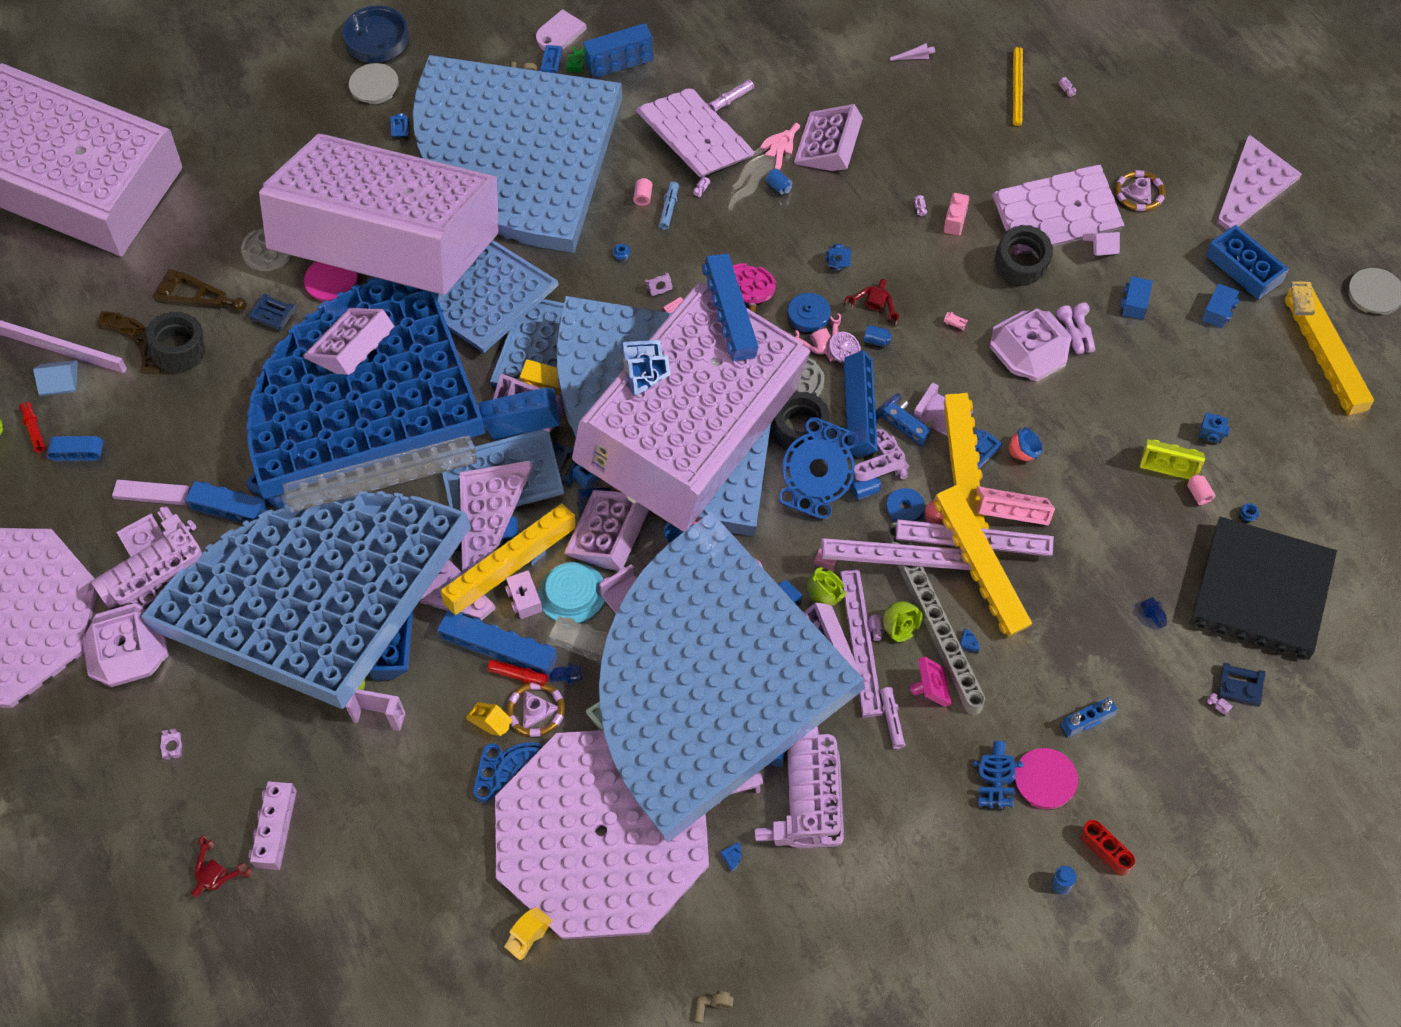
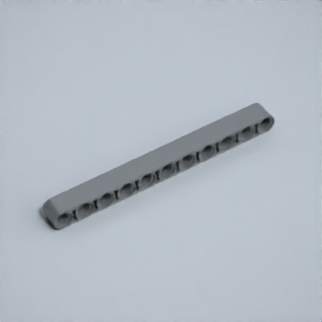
(939, 624)

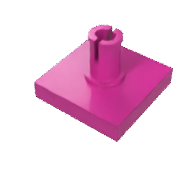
(933, 682)

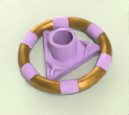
(1139, 190)
(536, 709)

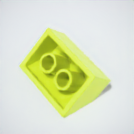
(1171, 459)

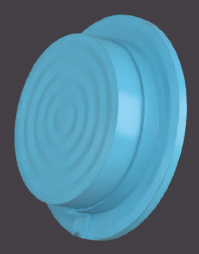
(571, 592)

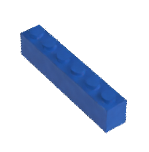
(730, 307)
(860, 403)
(497, 643)

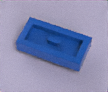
(552, 58)

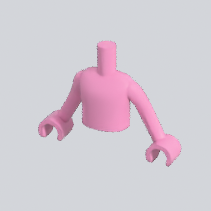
(821, 339)

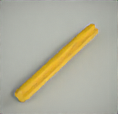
(1017, 85)

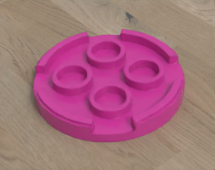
(326, 281)
(755, 283)
(1046, 778)

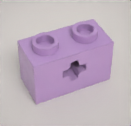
(530, 602)

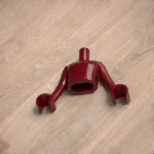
(875, 300)
(213, 875)

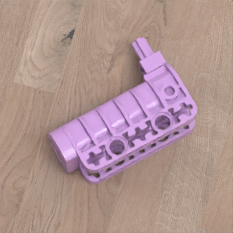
(150, 567)
(810, 796)

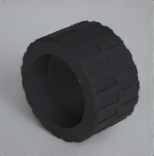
(1030, 237)
(171, 325)
(798, 404)

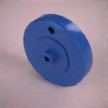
(808, 312)

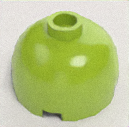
(825, 587)
(901, 620)

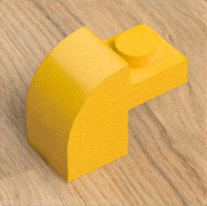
(526, 931)

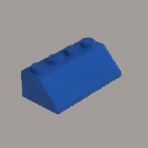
(520, 413)
(395, 657)

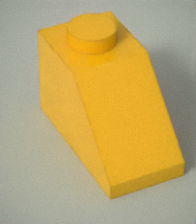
(489, 718)

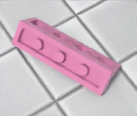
(1014, 506)

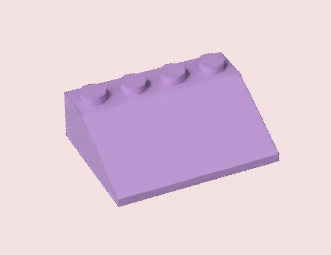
(829, 138)
(350, 340)
(607, 530)

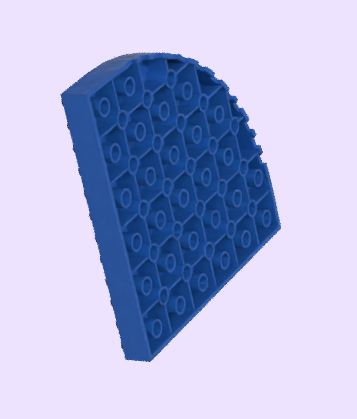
(394, 402)

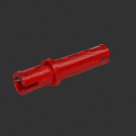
(30, 421)
(524, 675)

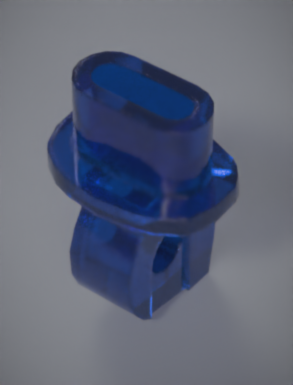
(1154, 610)
(569, 674)

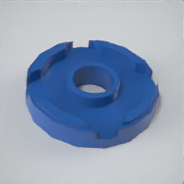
(909, 497)

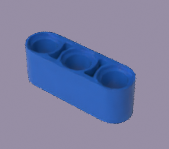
(75, 448)

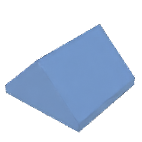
(56, 377)

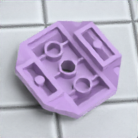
(1031, 344)
(125, 663)

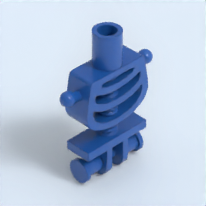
(1000, 766)

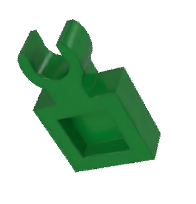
(576, 61)

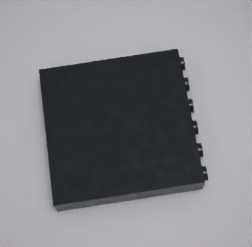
(1264, 588)

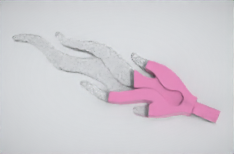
(780, 144)

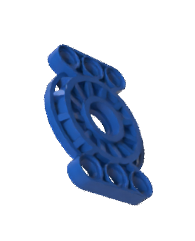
(818, 488)
(505, 767)

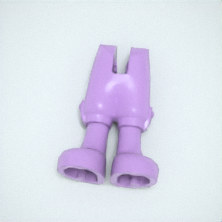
(1082, 335)

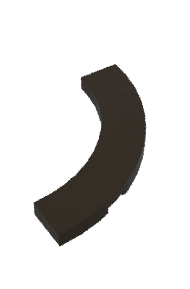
(134, 331)

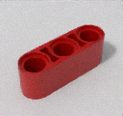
(1103, 837)

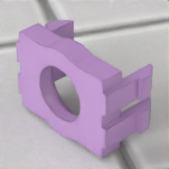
(651, 284)
(165, 739)

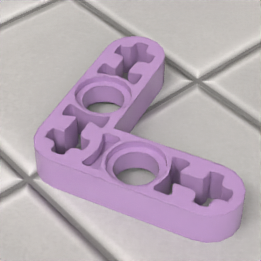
(891, 459)

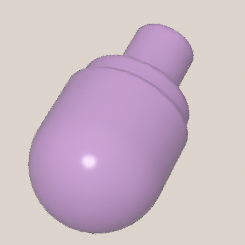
(876, 626)

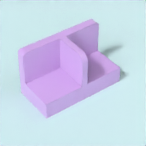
(1104, 242)

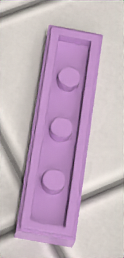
(151, 492)

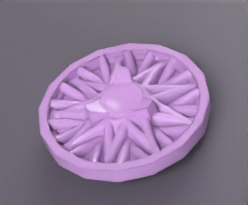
(842, 345)

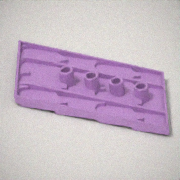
(695, 132)
(1061, 206)

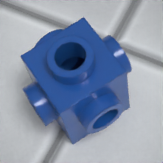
(843, 261)
(1214, 428)

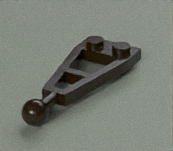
(172, 282)

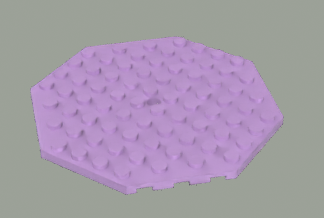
(42, 610)
(569, 872)

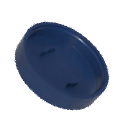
(375, 34)

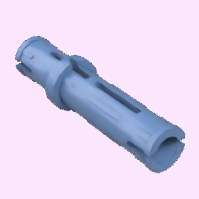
(668, 205)

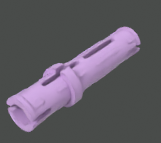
(726, 98)
(890, 710)

